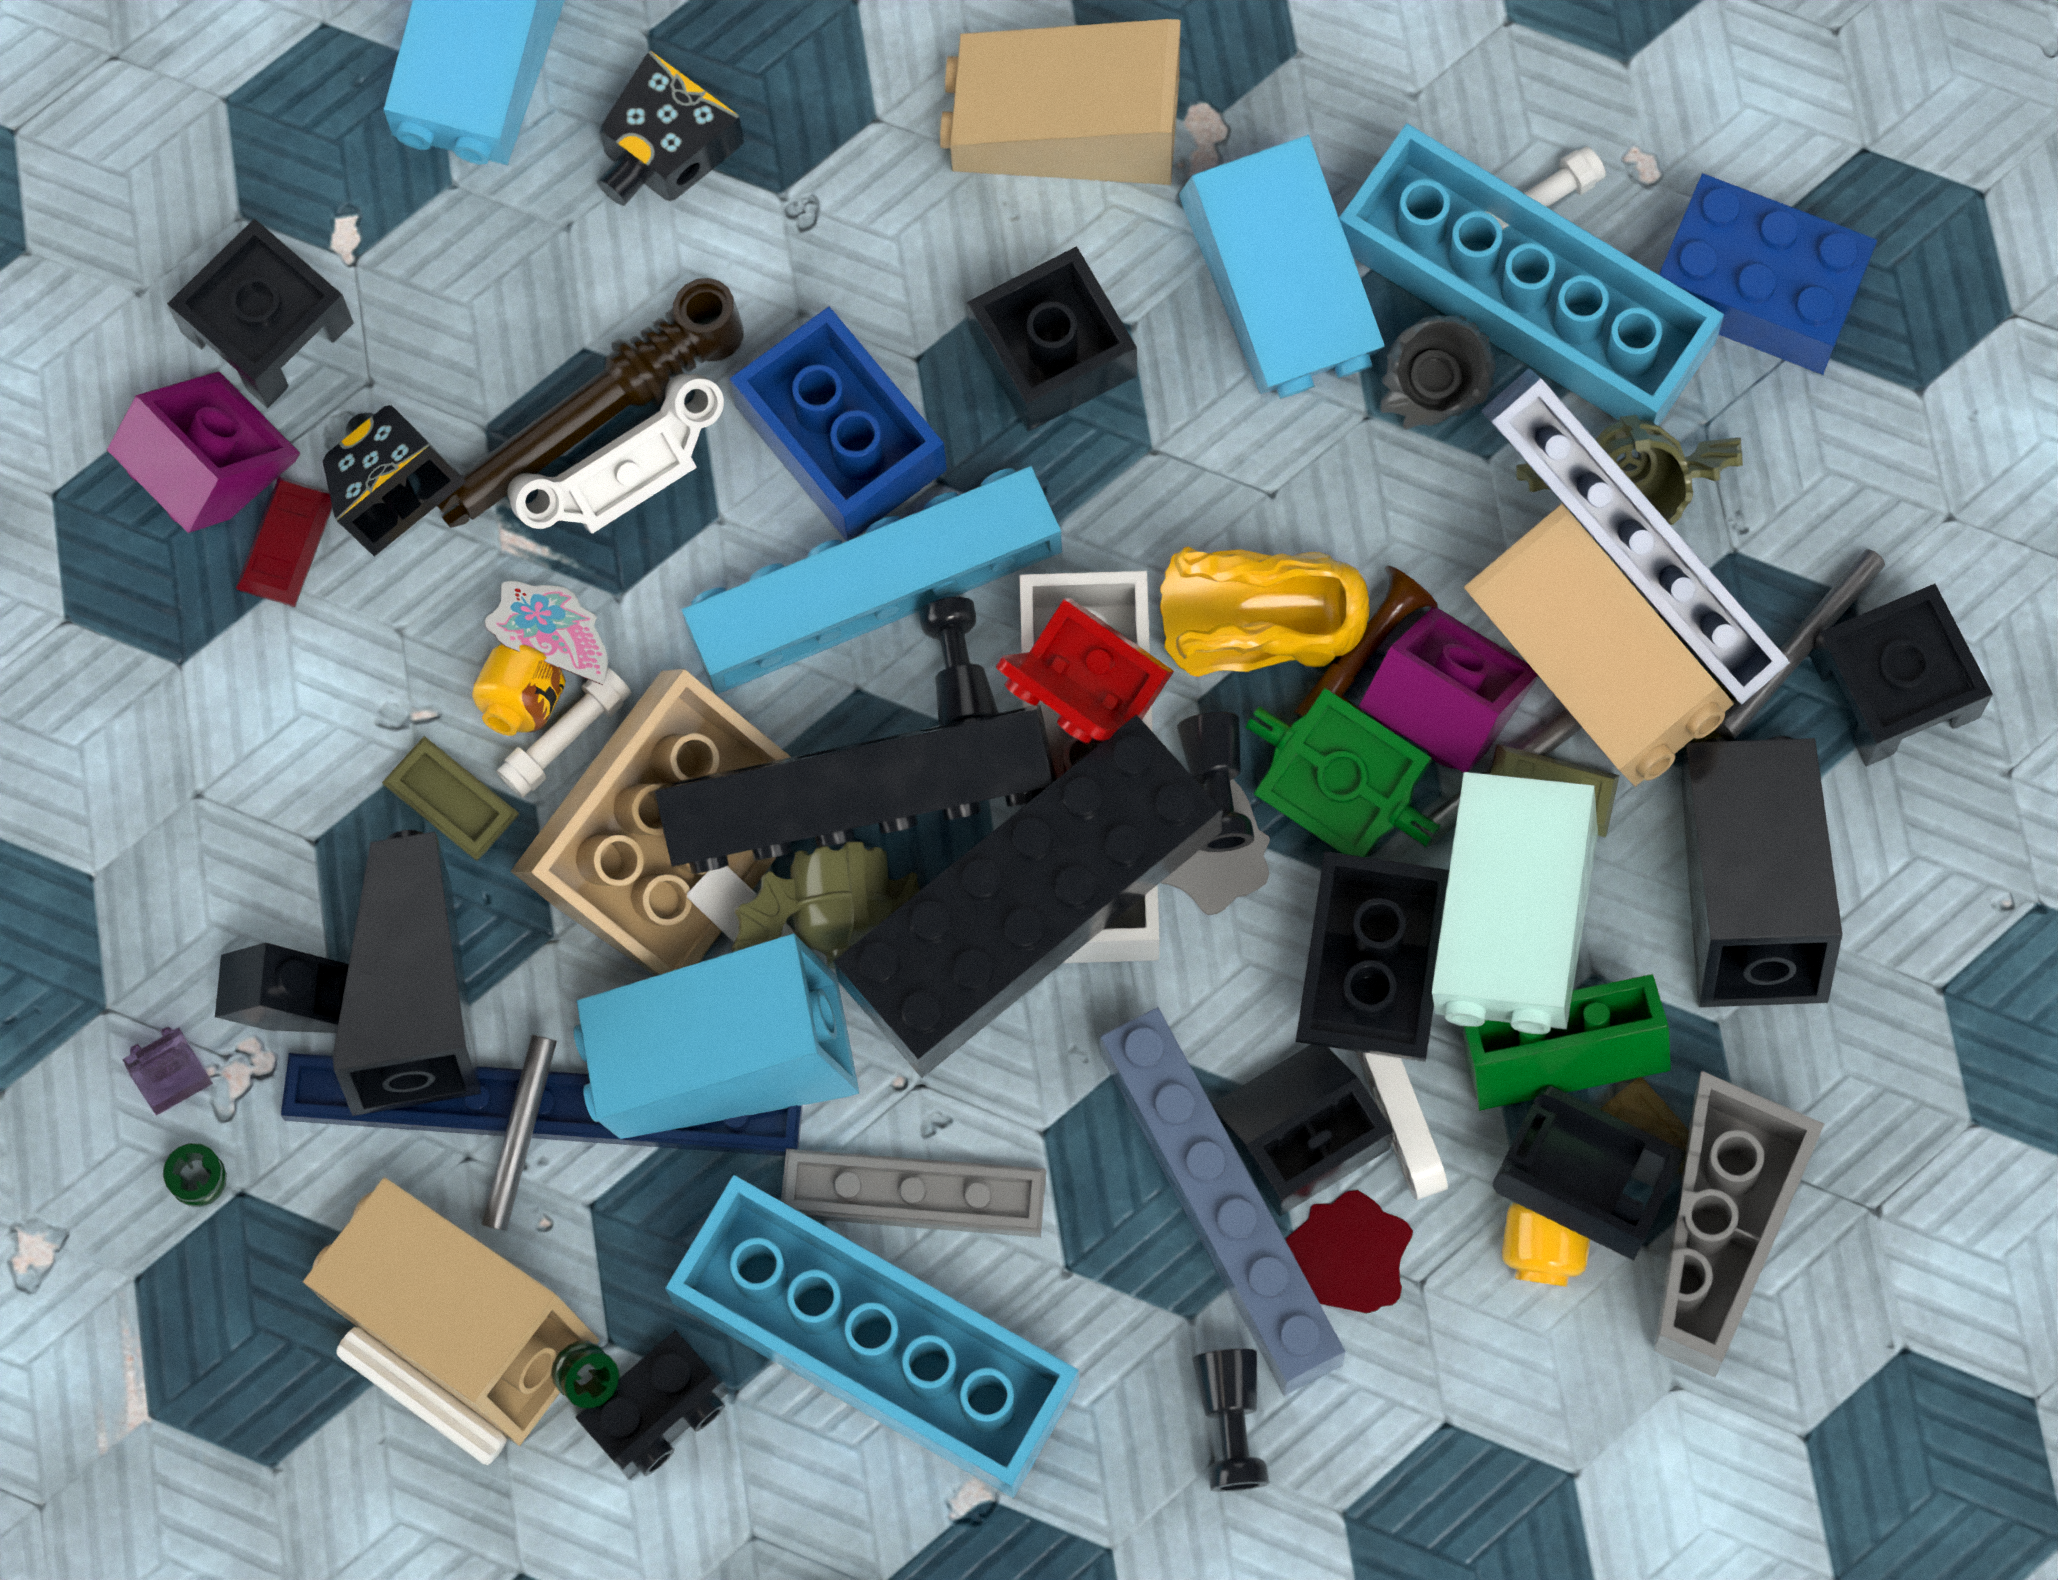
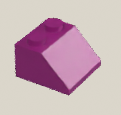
(200, 449)
(1447, 689)

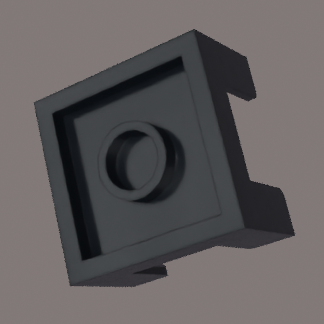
(259, 309)
(1902, 671)

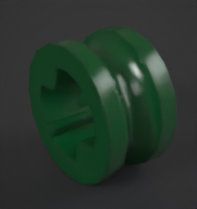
(179, 1188)
(604, 1374)

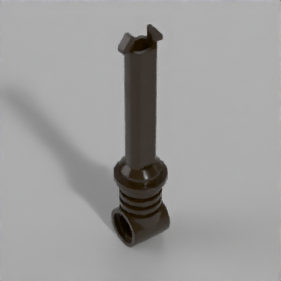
(631, 376)

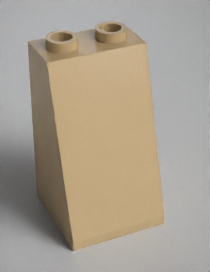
(1066, 102)
(1599, 646)
(448, 1307)

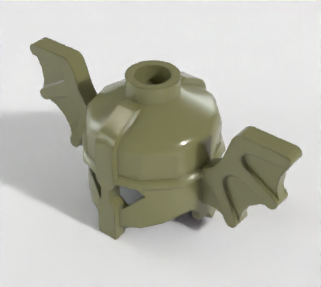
(1661, 467)
(831, 897)

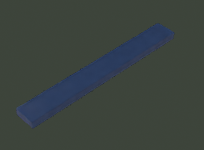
(316, 1096)

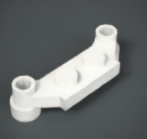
(627, 467)

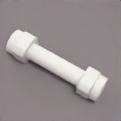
(1577, 172)
(524, 770)

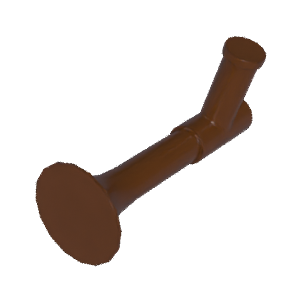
(1400, 600)

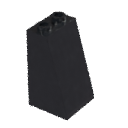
(1759, 872)
(405, 994)

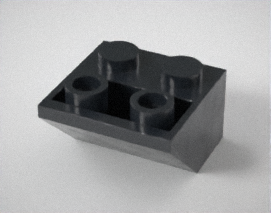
(1303, 1126)

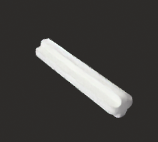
(421, 1395)

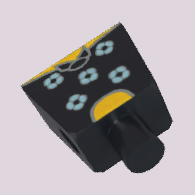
(664, 134)
(385, 478)

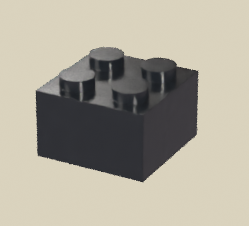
(1052, 338)

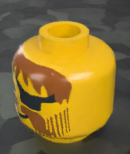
(517, 690)

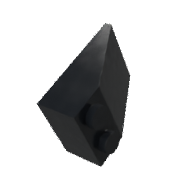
(1373, 957)

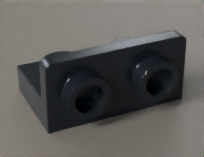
(655, 1406)

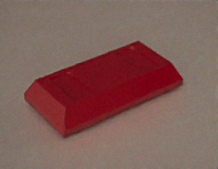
(286, 542)

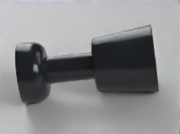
(961, 686)
(1213, 759)
(1229, 1393)

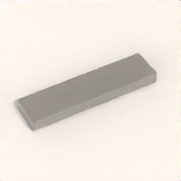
(915, 1192)

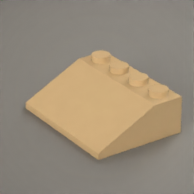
(606, 844)

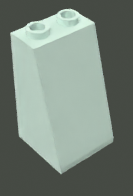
(1515, 902)

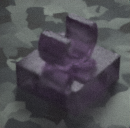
(167, 1070)

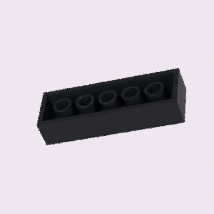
(1029, 896)

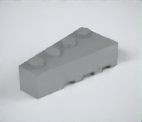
(1731, 1202)

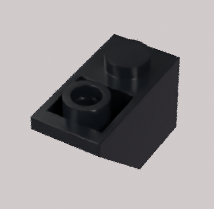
(280, 989)

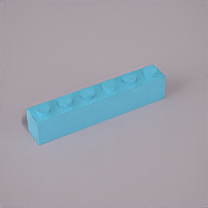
(872, 578)

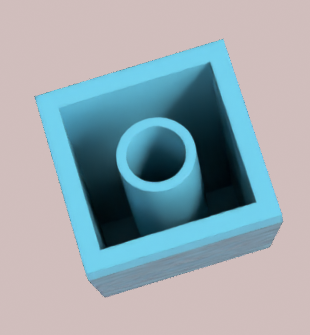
(469, 74)
(1282, 267)
(716, 1041)

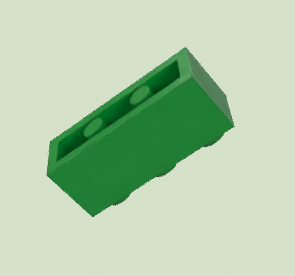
(1610, 1037)

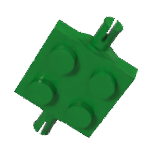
(1343, 776)

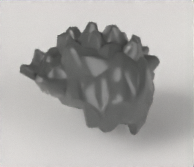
(1437, 370)

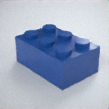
(1769, 270)
(838, 424)

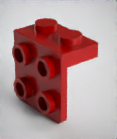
(1085, 674)

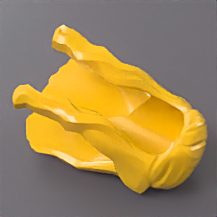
(1260, 609)

